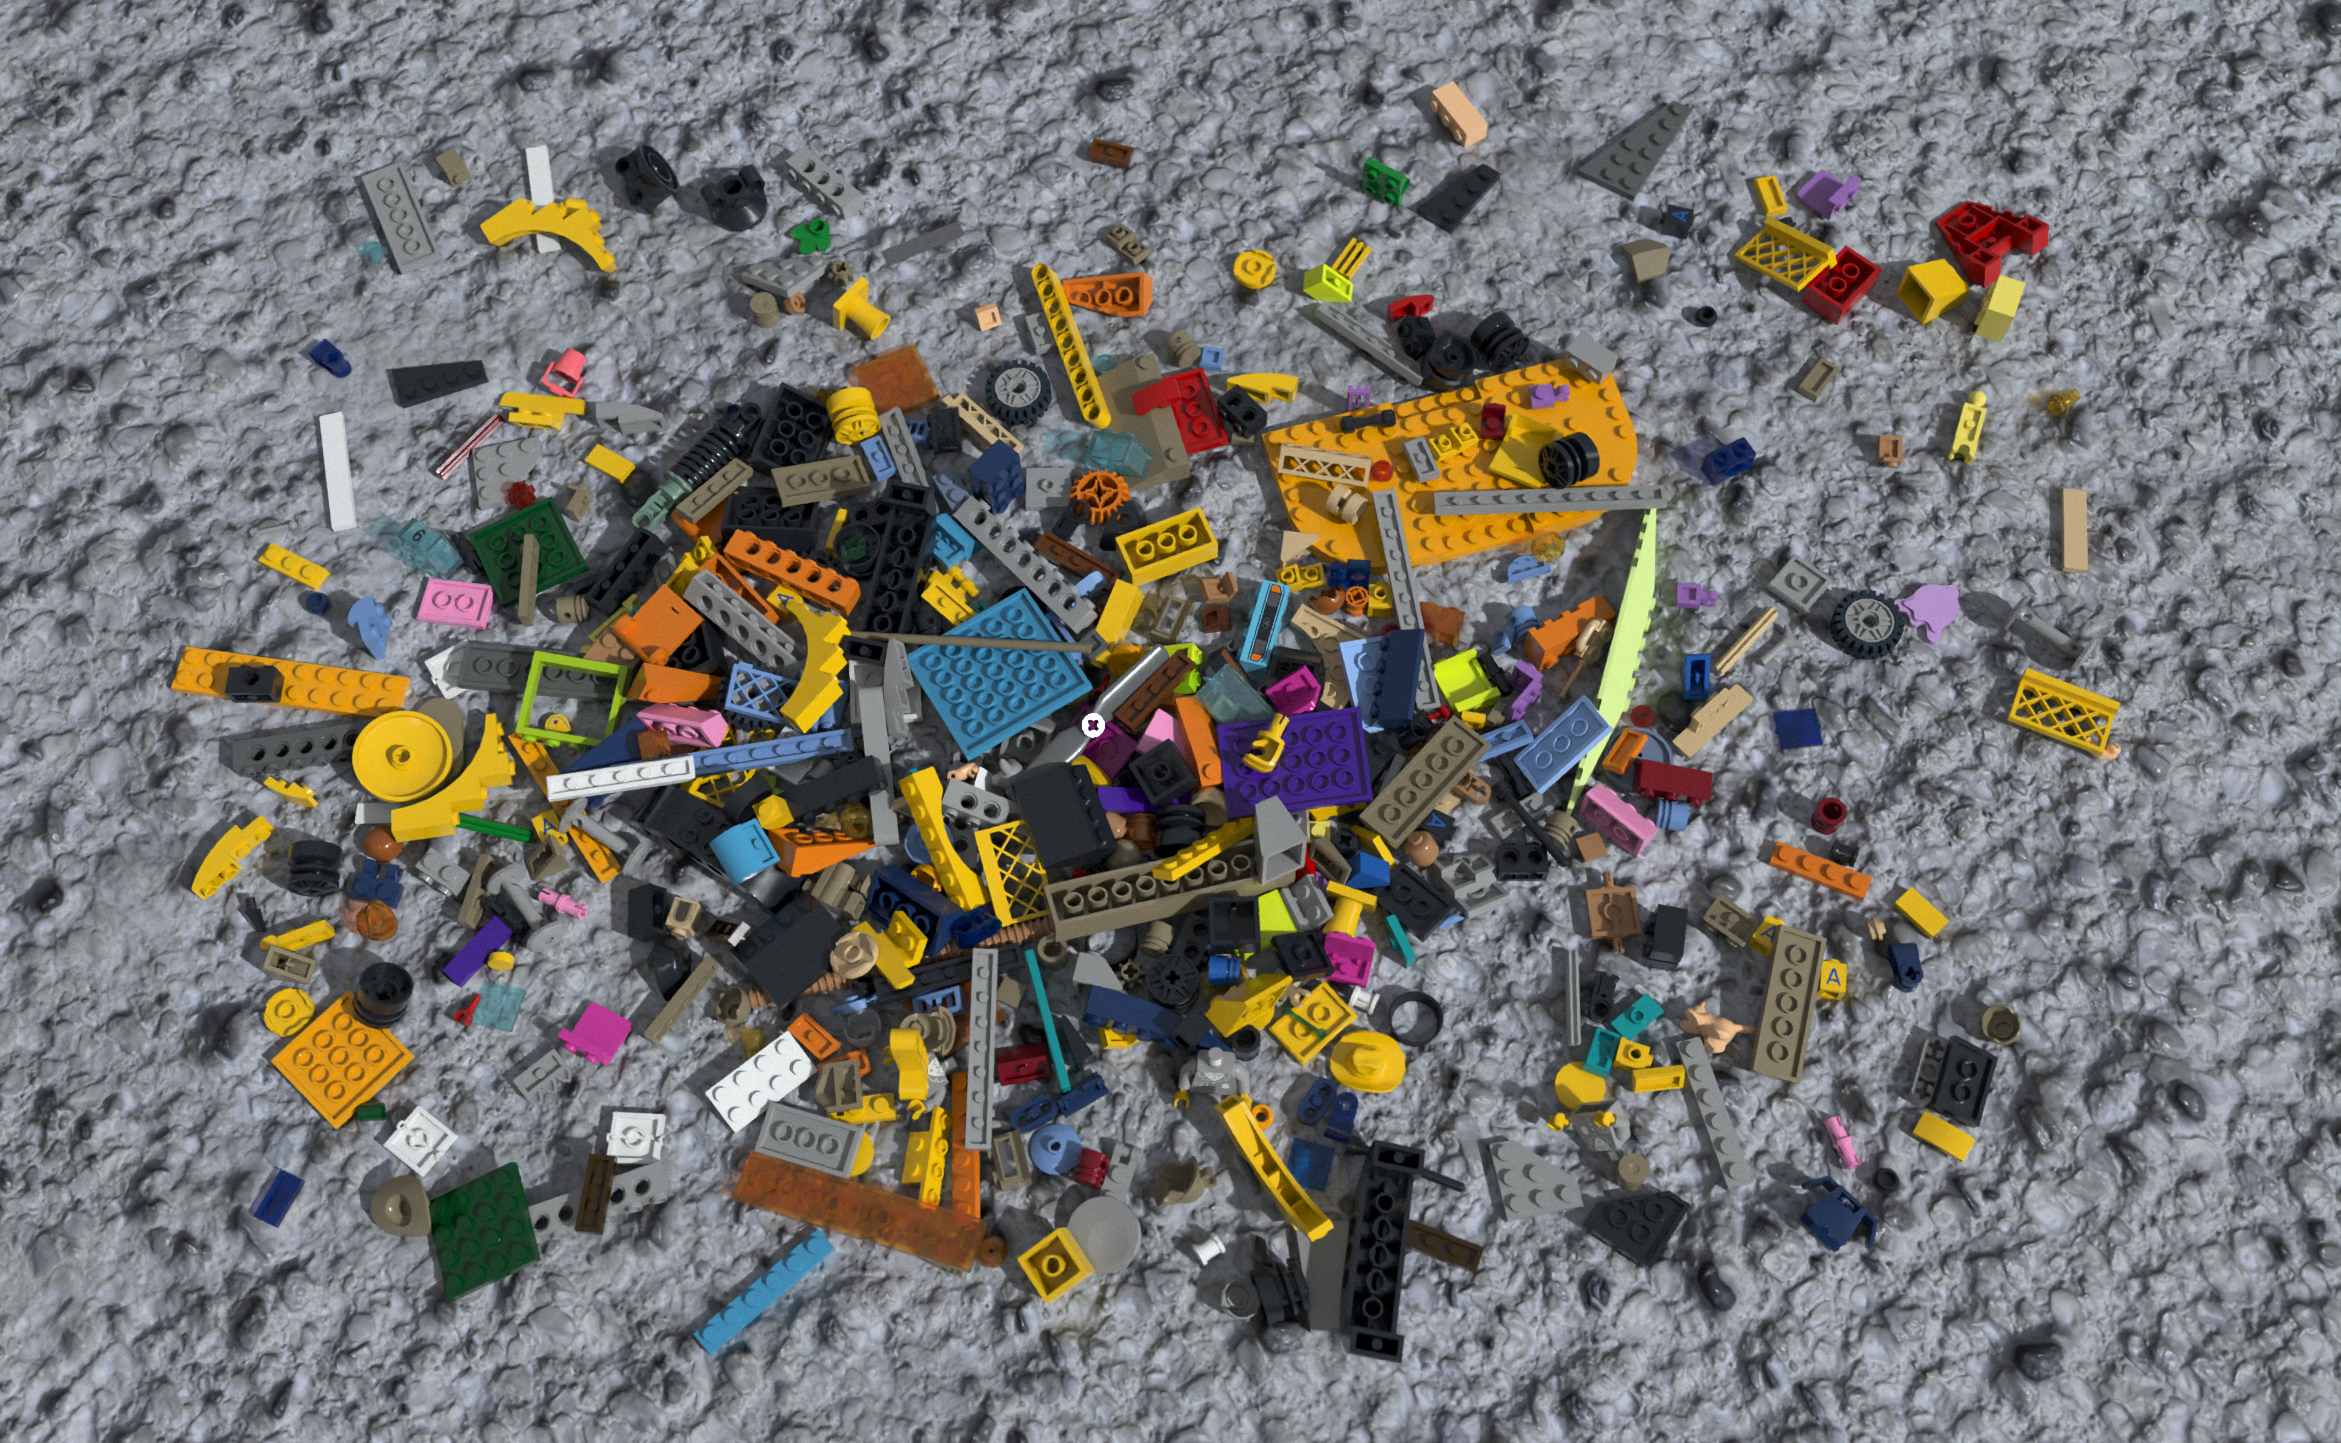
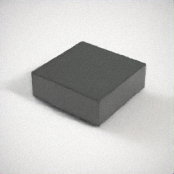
(1099, 645)

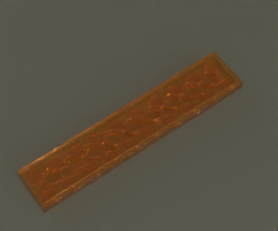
(860, 1211)

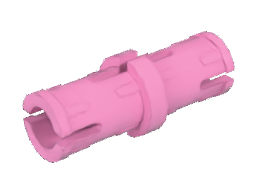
(563, 903)
(1842, 1143)

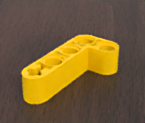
(912, 1062)

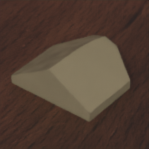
(1647, 259)
(840, 1086)

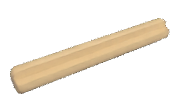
(1745, 641)

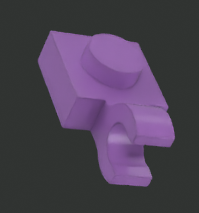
(1544, 397)
(1691, 595)

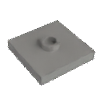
(1048, 488)
(1799, 584)

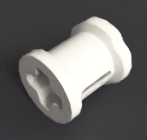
(1364, 1000)
(1208, 1248)

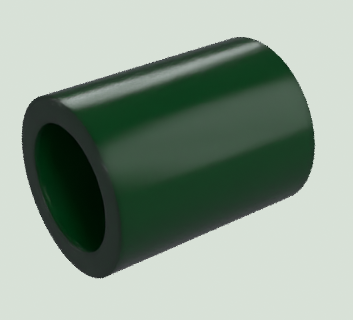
(371, 1112)

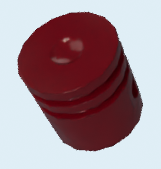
(1828, 816)
(1090, 1168)

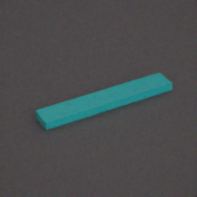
(1048, 1022)

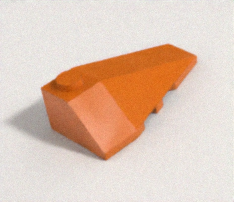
(1113, 294)
(671, 685)
(1199, 742)
(814, 851)

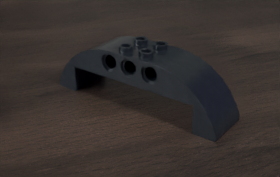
(898, 572)
(692, 825)
(1378, 1251)

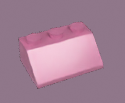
(686, 724)
(1618, 819)

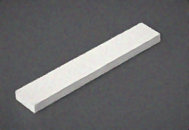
(542, 191)
(337, 471)
(620, 778)

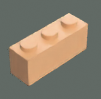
(1458, 114)

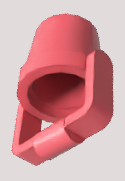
(567, 368)

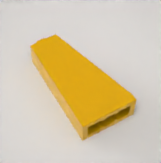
(1117, 618)

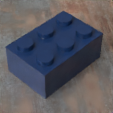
(997, 477)

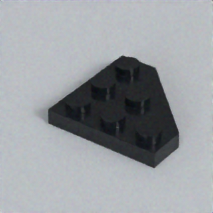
(1638, 1224)

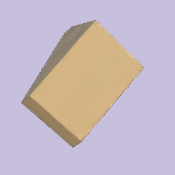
(1295, 547)

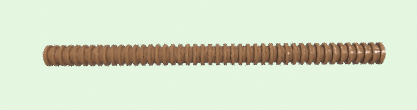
(1004, 937)

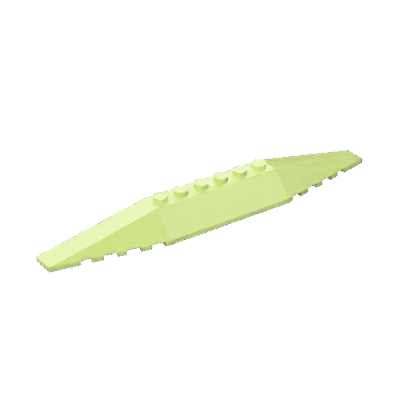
(1624, 647)

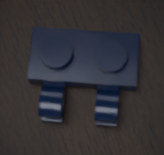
(369, 888)

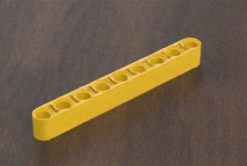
(1071, 346)

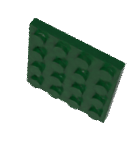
(501, 557)
(483, 1231)

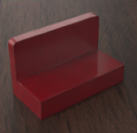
(1022, 1063)

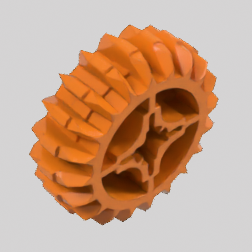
(1112, 489)

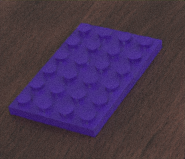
(1318, 768)

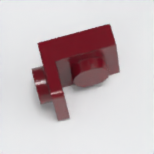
(1492, 421)

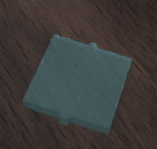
(499, 1007)

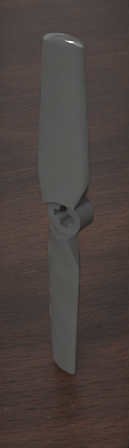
(1072, 741)

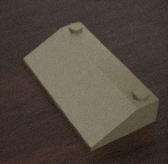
(1154, 429)

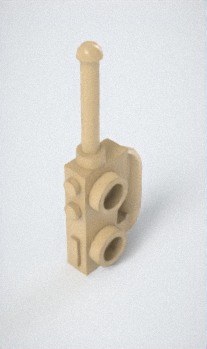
(1589, 647)

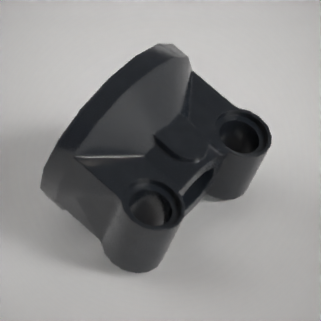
(647, 177)
(737, 200)

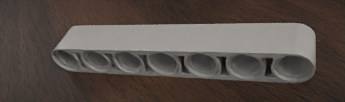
(876, 744)

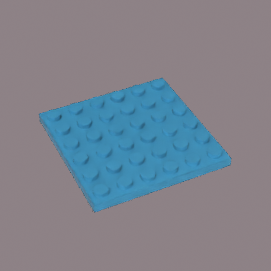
(997, 691)

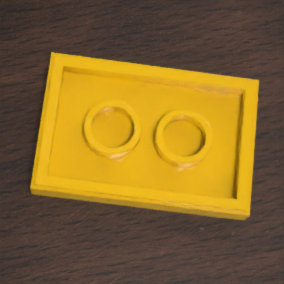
(1324, 1011)

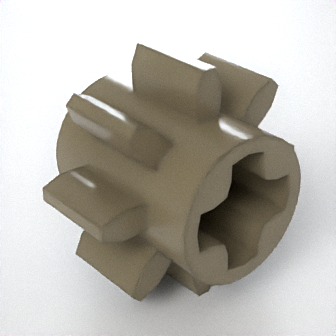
(841, 273)
(1131, 982)

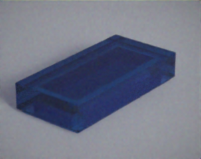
(279, 1199)

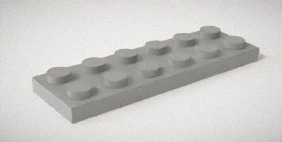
(402, 218)

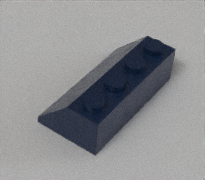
(1397, 679)
(616, 749)
(930, 911)

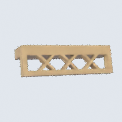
(977, 430)
(1325, 455)

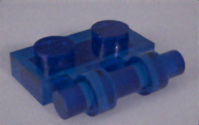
(1351, 574)

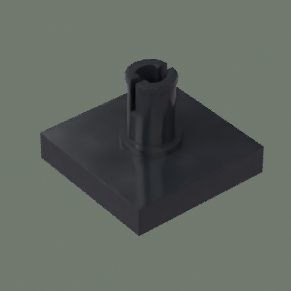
(1302, 955)

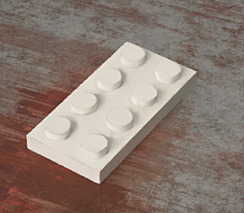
(761, 1080)

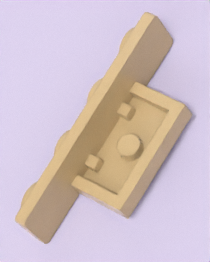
(1711, 719)

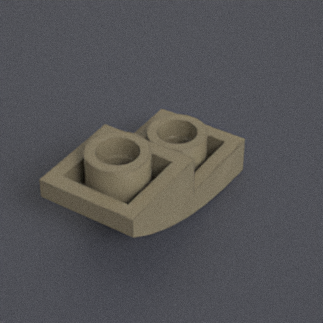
(1127, 245)

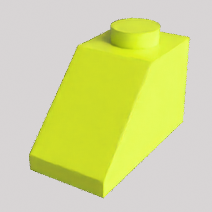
(1327, 285)

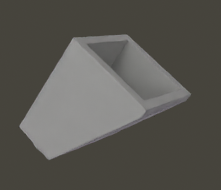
(1277, 841)

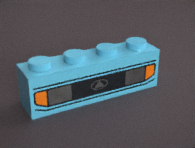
(1264, 627)

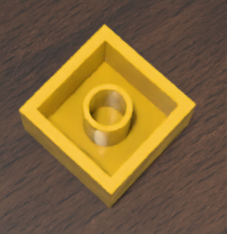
(1056, 1265)

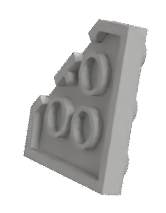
(787, 275)
(502, 465)
(1530, 1183)

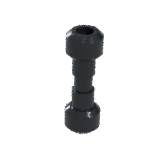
(1350, 424)

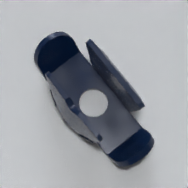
(1834, 1218)

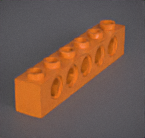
(743, 543)

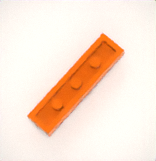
(1819, 871)

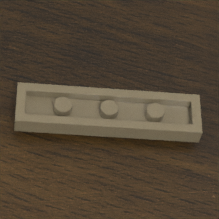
(714, 491)
(526, 607)
(701, 975)

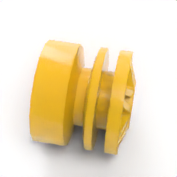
(853, 415)

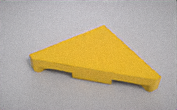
(1374, 845)

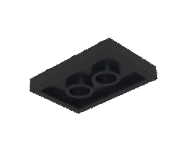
(1414, 902)
(1964, 1081)

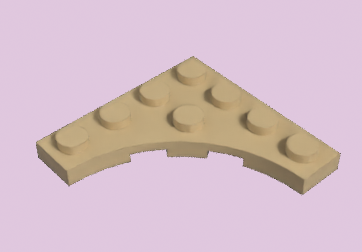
(1325, 636)

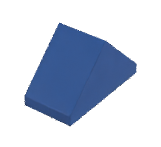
(1695, 676)
(1368, 872)

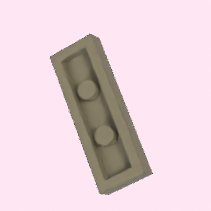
(477, 893)

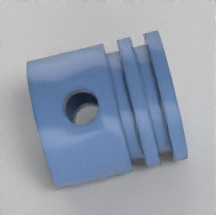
(1522, 620)
(1671, 815)

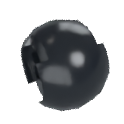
(1346, 835)

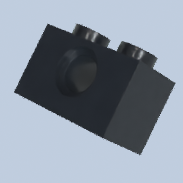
(266, 690)

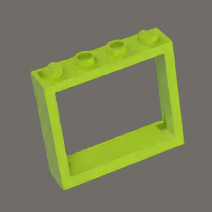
(580, 665)

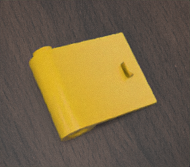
(1520, 449)

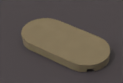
(451, 720)

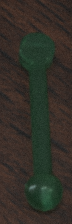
(1320, 1033)

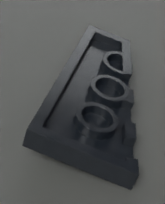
(1459, 199)
(430, 382)

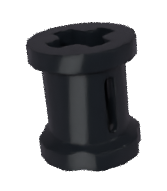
(1843, 853)

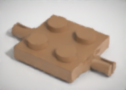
(1613, 913)

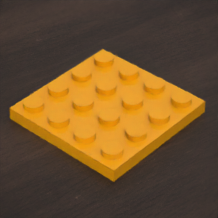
(341, 1061)

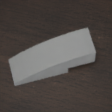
(629, 418)

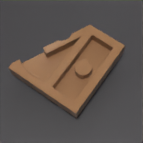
(613, 650)

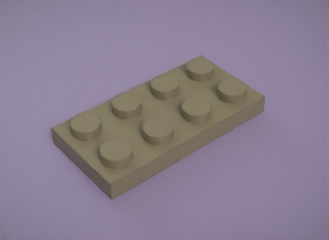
(820, 480)

